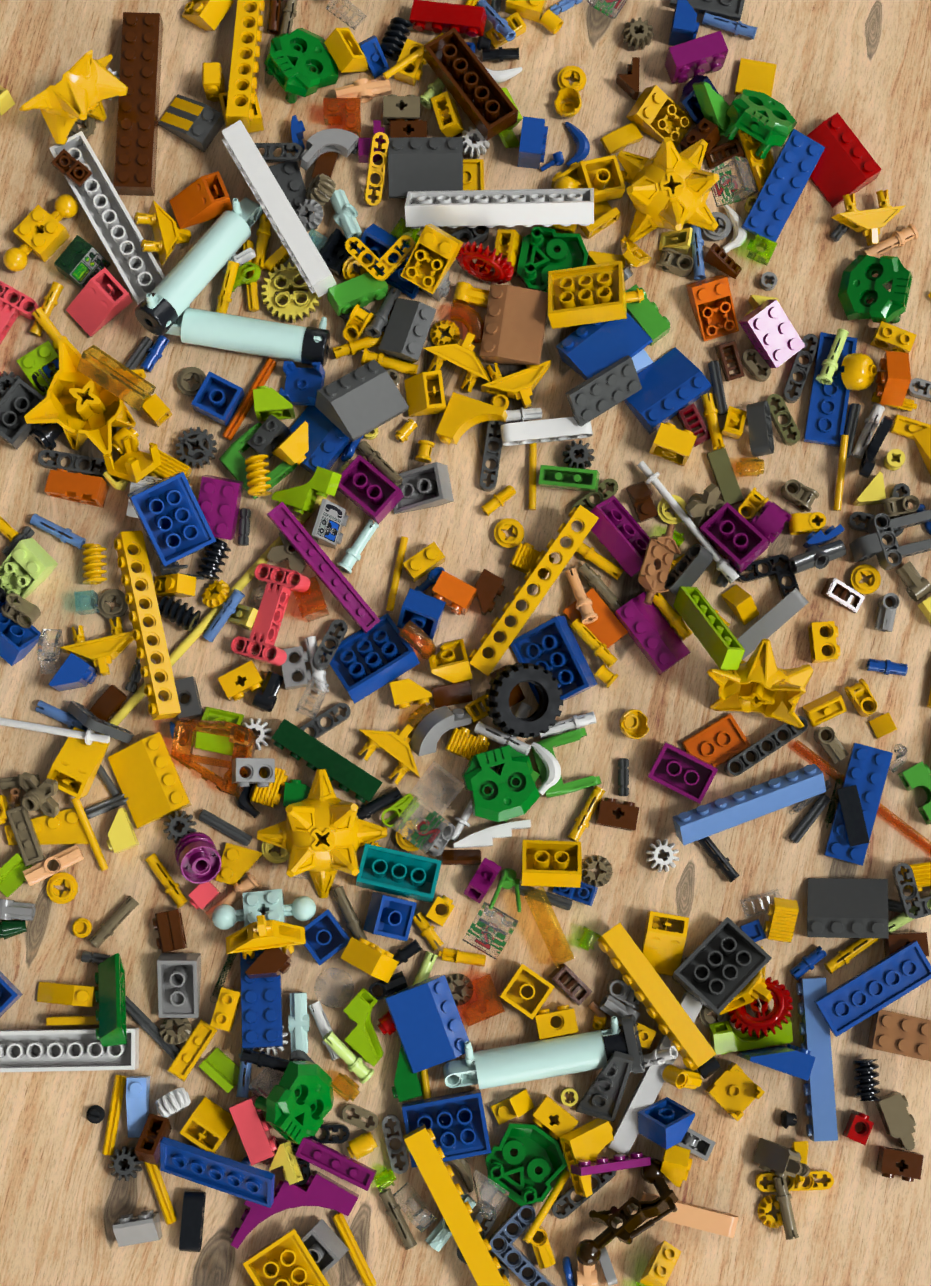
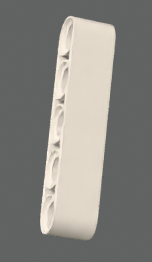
(544, 431)

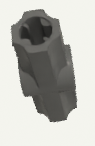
(817, 556)

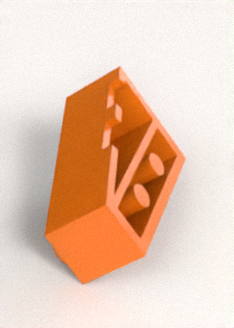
(77, 487)

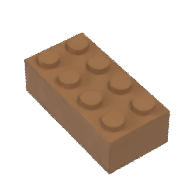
(900, 1035)

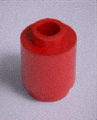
(386, 1024)

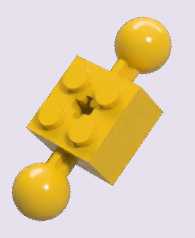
(602, 175)
(30, 231)

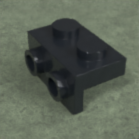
(334, 251)

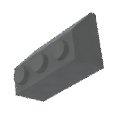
(407, 330)
(13, 408)

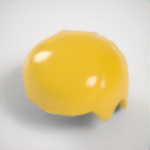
(568, 102)
(634, 724)

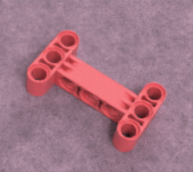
(10, 311)
(270, 614)

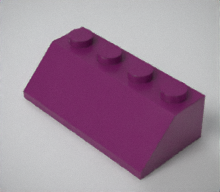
(620, 535)
(651, 633)

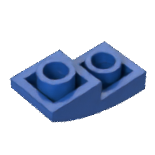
(297, 130)
(820, 538)
(584, 894)

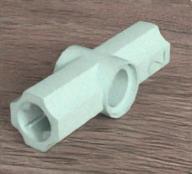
(345, 215)
(298, 1021)
(441, 1232)

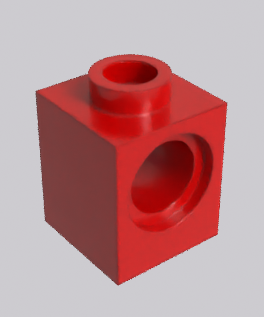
(863, 1135)

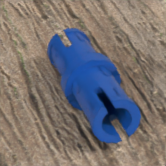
(154, 353)
(887, 667)
(808, 962)

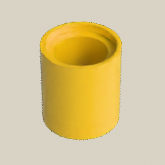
(551, 21)

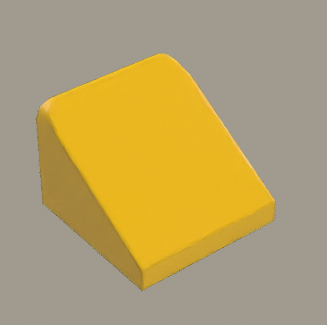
(882, 725)

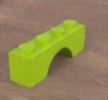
(728, 1039)

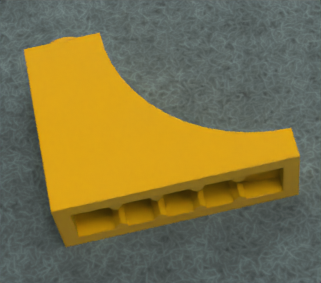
(463, 414)
(585, 1144)

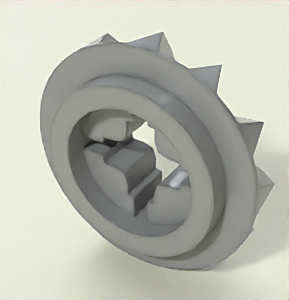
(315, 218)
(723, 222)

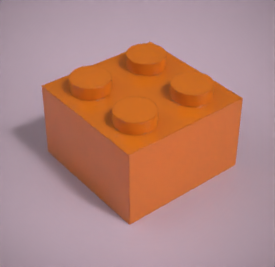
(893, 378)
(454, 592)

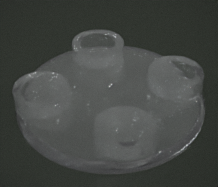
(334, 987)

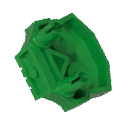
(300, 63)
(760, 118)
(541, 244)
(859, 286)
(504, 799)
(299, 1101)
(534, 1150)

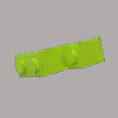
(304, 496)
(363, 1036)

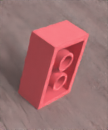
(253, 1130)

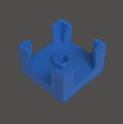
(302, 383)

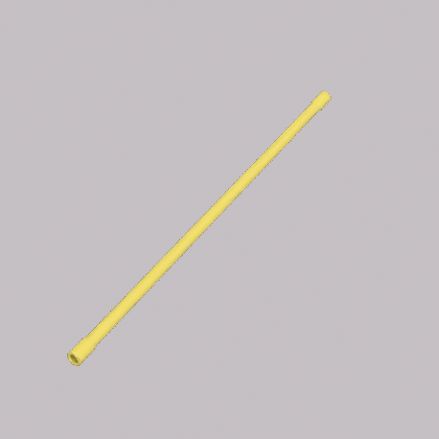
(207, 620)

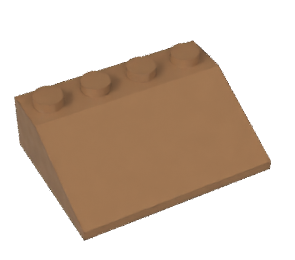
(514, 325)

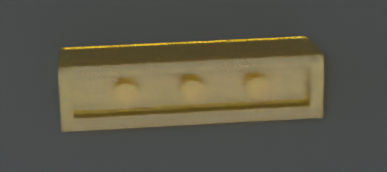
(115, 377)
(549, 926)

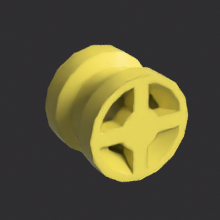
(891, 463)

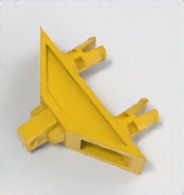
(868, 221)
(164, 230)
(462, 355)
(516, 385)
(100, 650)
(395, 745)
(265, 935)
(752, 991)

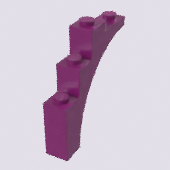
(320, 1192)

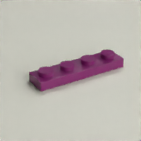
(336, 1163)
(604, 1164)

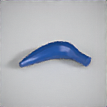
(581, 142)

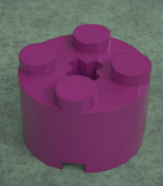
(771, 521)

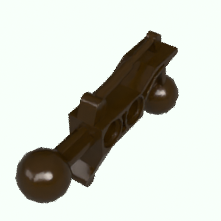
(589, 1251)

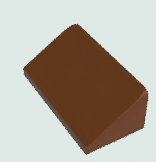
(452, 694)
(461, 857)

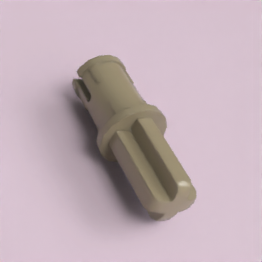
(12, 782)

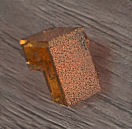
(343, 112)
(312, 602)
(487, 1003)

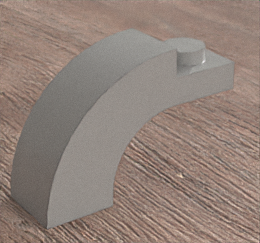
(328, 140)
(434, 726)

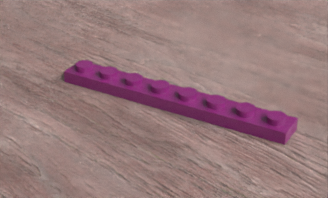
(323, 567)

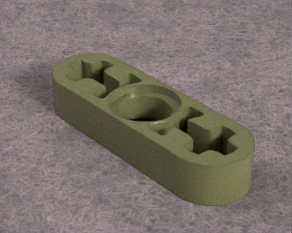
(793, 429)
(602, 486)

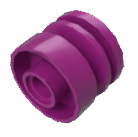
(197, 858)

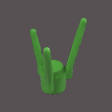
(507, 881)

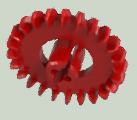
(486, 260)
(769, 1019)

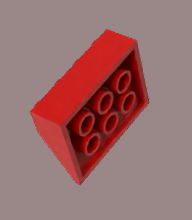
(844, 162)

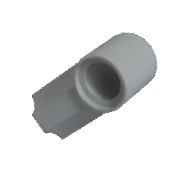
(886, 614)
(16, 910)
(615, 1008)

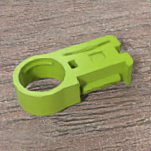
(242, 278)
(398, 808)

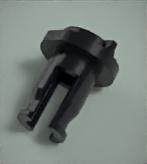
(46, 434)

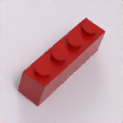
(444, 16)

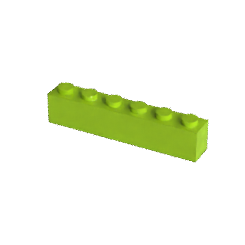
(709, 628)

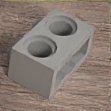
(290, 669)
(253, 766)

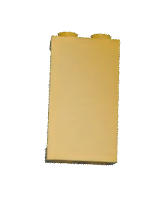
(603, 213)

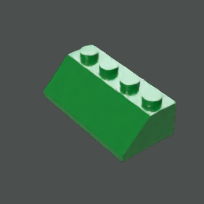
(111, 1002)

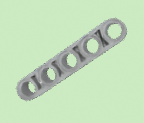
(772, 621)

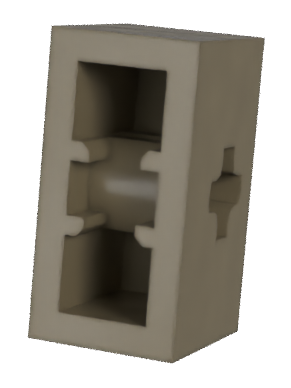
(393, 103)

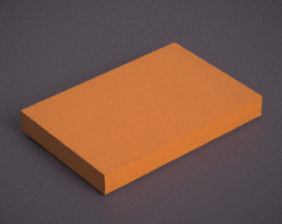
(606, 627)
(717, 741)

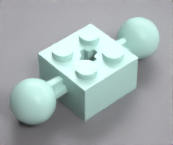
(266, 901)

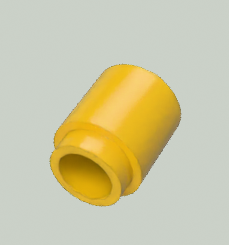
(361, 1145)

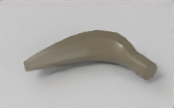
(464, 1170)

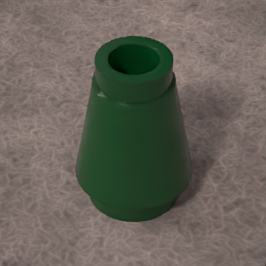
(11, 928)

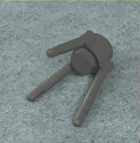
(174, 568)

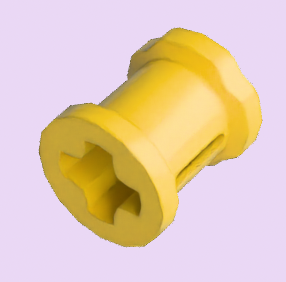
(424, 451)
(606, 675)

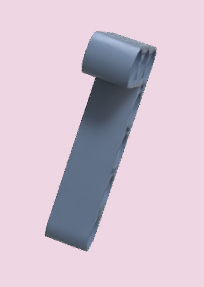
(508, 1247)

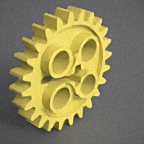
(292, 308)

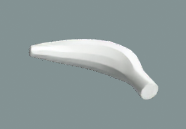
(503, 75)
(740, 234)
(552, 767)

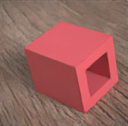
(203, 895)

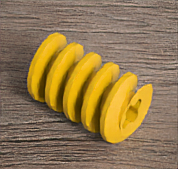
(256, 475)
(93, 564)

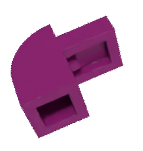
(364, 144)
(482, 880)

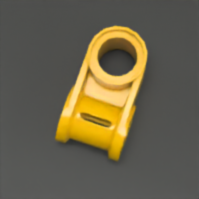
(358, 321)
(753, 503)
(802, 523)
(860, 697)

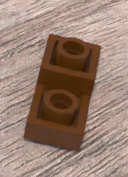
(325, 164)
(71, 168)
(108, 703)

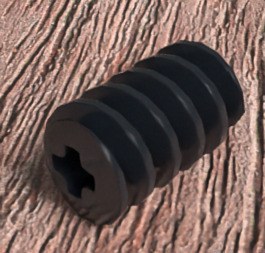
(394, 37)
(213, 559)
(179, 613)
(866, 1079)

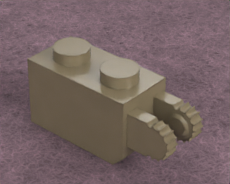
(896, 1119)
(779, 1158)

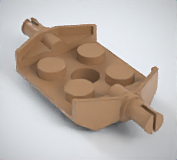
(661, 550)

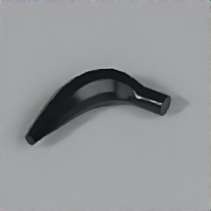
(244, 803)

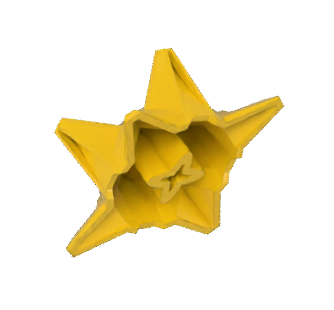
(77, 96)
(656, 202)
(81, 404)
(762, 686)
(327, 816)

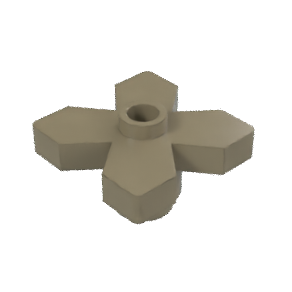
(704, 505)
(281, 553)
(39, 794)

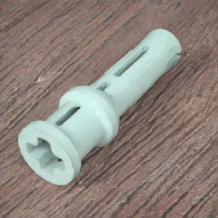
(353, 553)

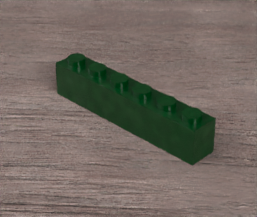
(322, 757)

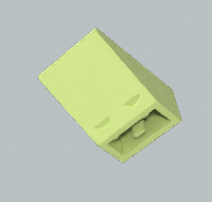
(25, 568)

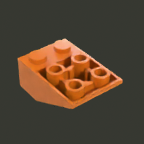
(201, 201)
(713, 307)

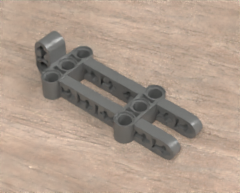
(872, 544)

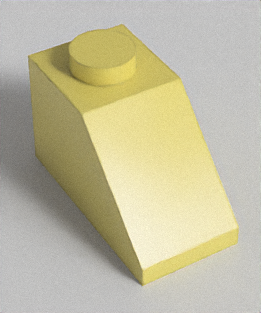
(121, 833)

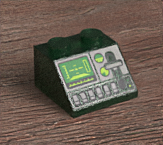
(80, 262)

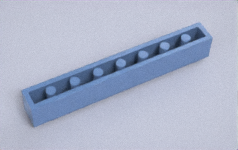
(749, 804)
(817, 1039)

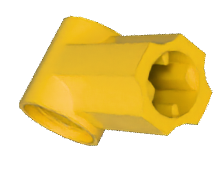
(467, 294)
(681, 1077)
(543, 1251)

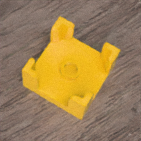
(134, 463)
(734, 1091)

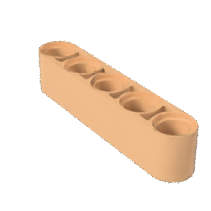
(699, 1217)

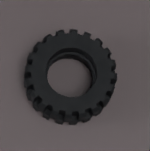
(548, 700)

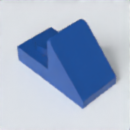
(374, 55)

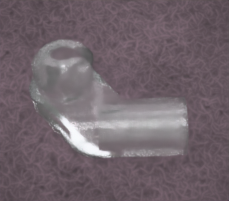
(901, 757)

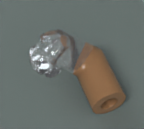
(14, 798)

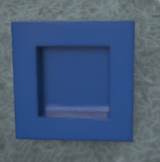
(754, 930)

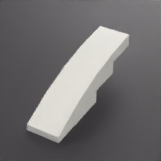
(484, 837)

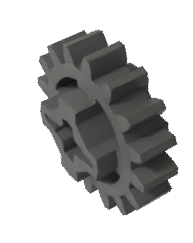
(200, 439)

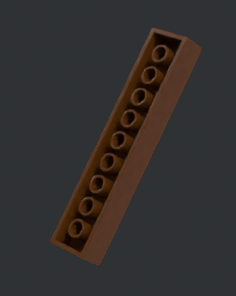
(140, 107)

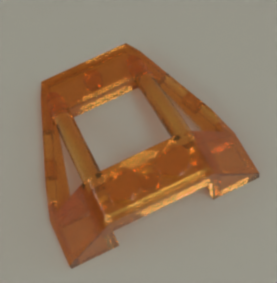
(183, 744)

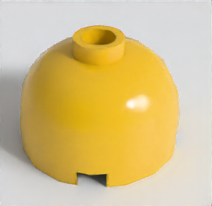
(858, 371)

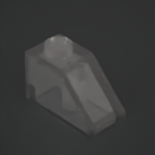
(414, 1207)

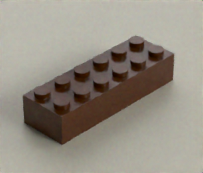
(470, 84)

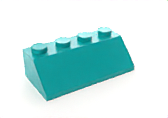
(398, 873)

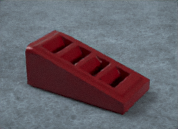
(699, 422)

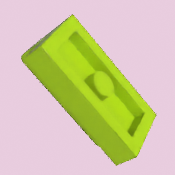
(12, 875)
(221, 1070)

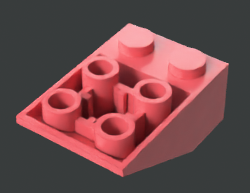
(99, 302)

